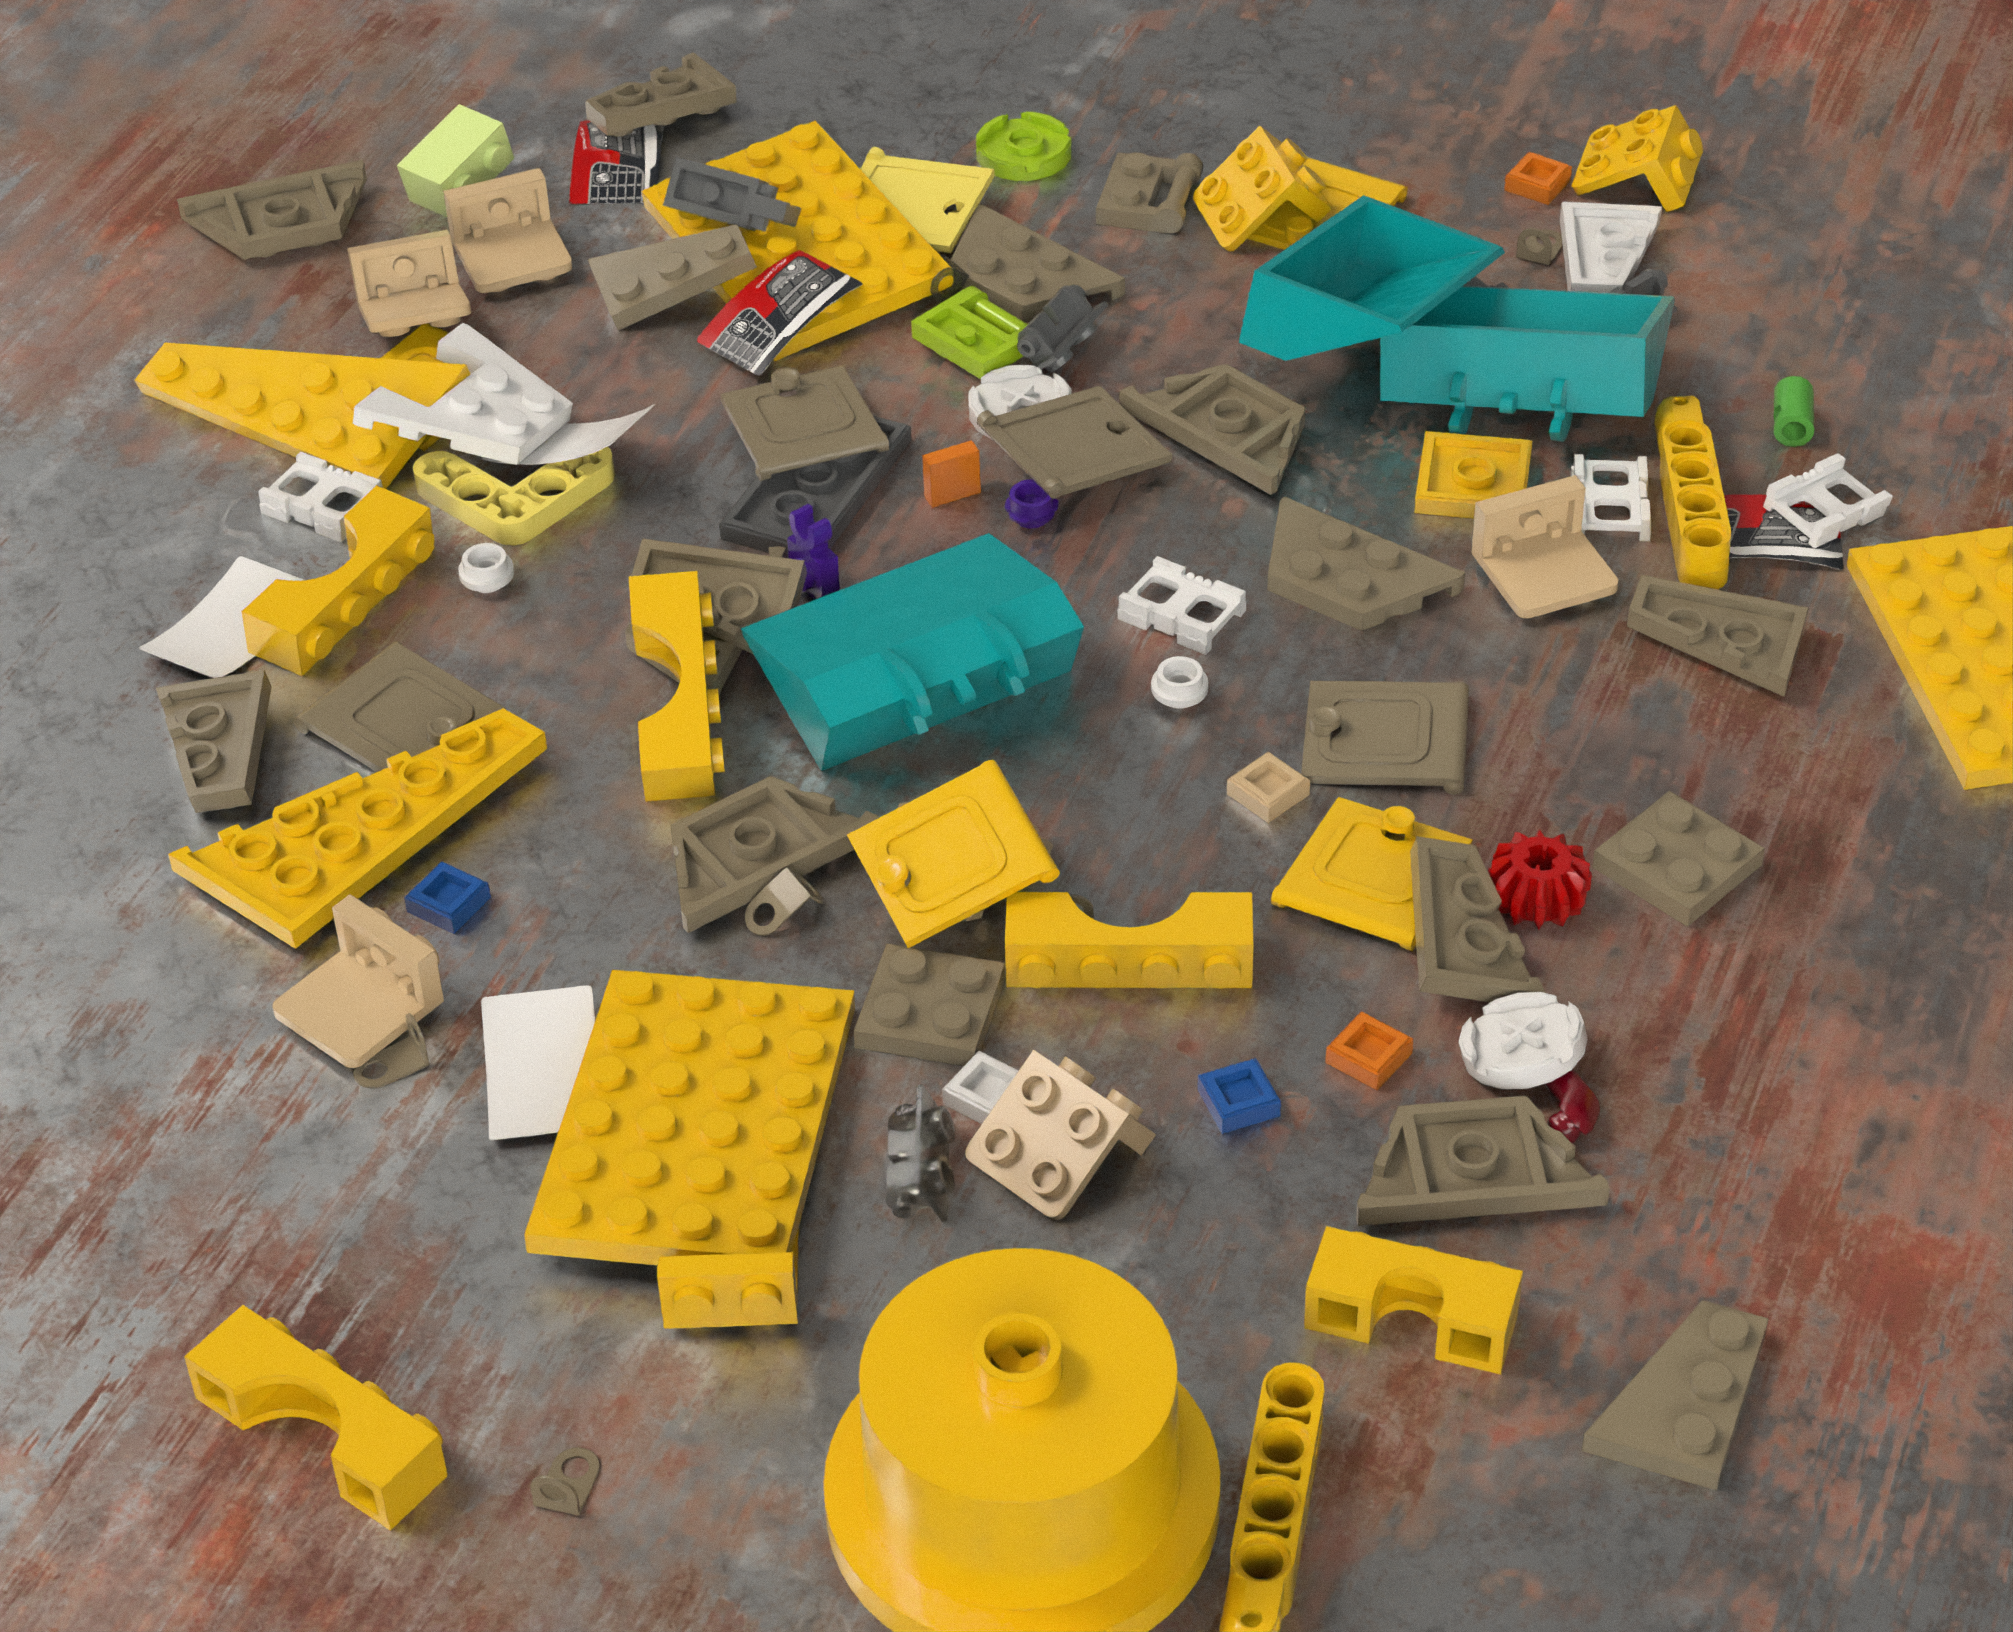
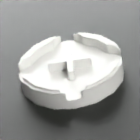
(1013, 389)
(1523, 1041)

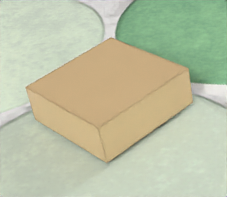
(1268, 787)

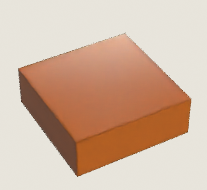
(1538, 178)
(951, 473)
(1369, 1050)

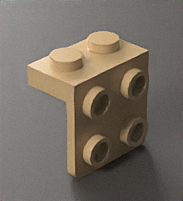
(506, 231)
(408, 283)
(1536, 549)
(366, 989)
(1053, 1133)

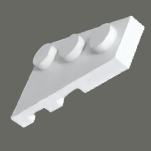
(1605, 243)

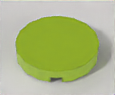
(1024, 147)

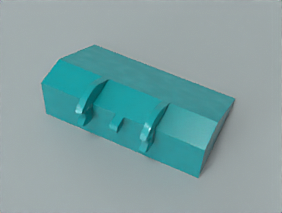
(1358, 280)
(1530, 354)
(915, 647)

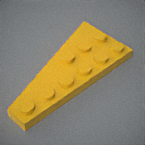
(298, 399)
(356, 828)

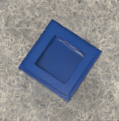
(447, 897)
(1239, 1096)

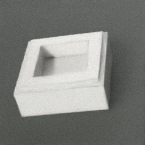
(978, 1086)

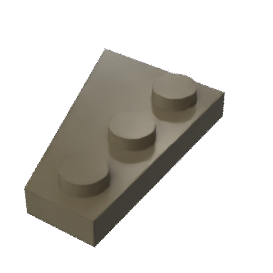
(740, 583)
(1724, 628)

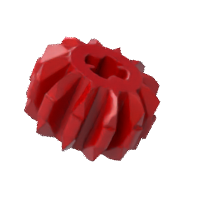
(1540, 878)

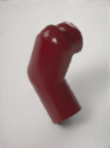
(1578, 1106)

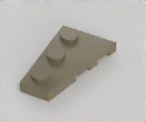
(663, 99)
(668, 272)
(218, 736)
(1459, 928)
(1685, 1399)

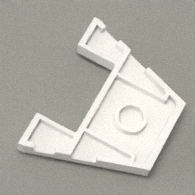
(492, 413)

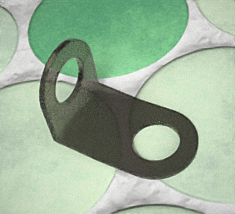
(958, 275)

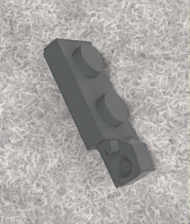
(726, 197)

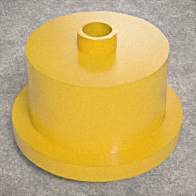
(1021, 1455)

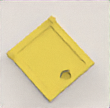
(926, 189)

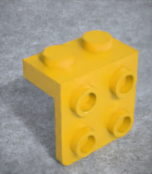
(1650, 144)
(1255, 184)
(729, 1289)

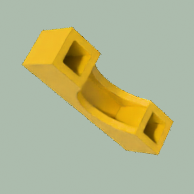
(304, 619)
(676, 741)
(1062, 947)
(261, 1373)

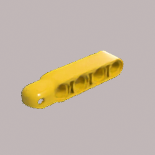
(1692, 493)
(1279, 1489)

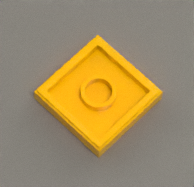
(1468, 469)

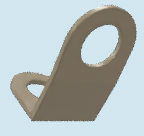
(1535, 252)
(786, 895)
(400, 1058)
(561, 1492)

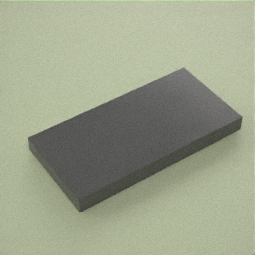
(832, 488)

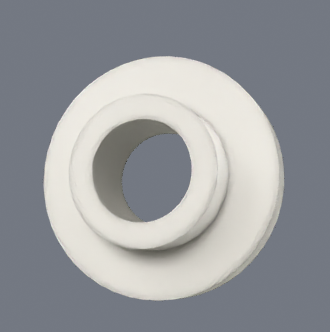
(485, 568)
(1179, 682)

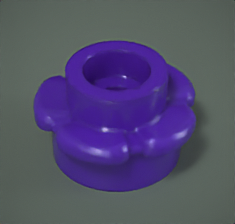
(1030, 505)

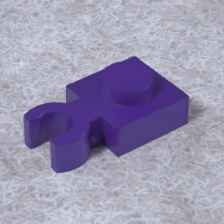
(811, 545)

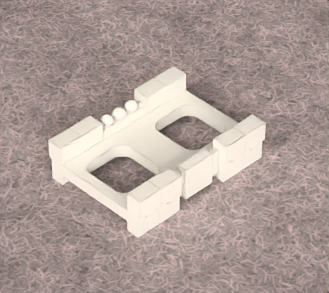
(1813, 489)
(1631, 495)
(311, 507)
(1172, 615)

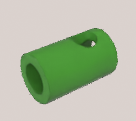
(1793, 411)

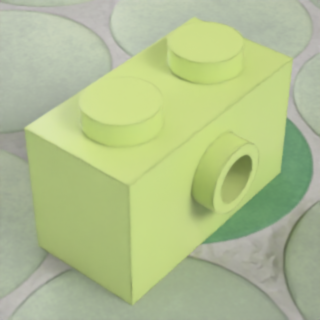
(455, 154)

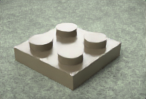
(1678, 858)
(929, 1005)

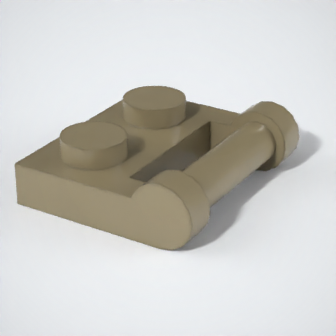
(1134, 186)

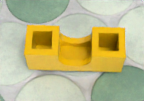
(1367, 1277)

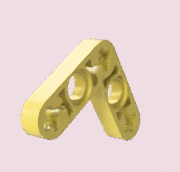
(508, 512)

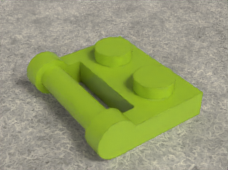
(970, 332)

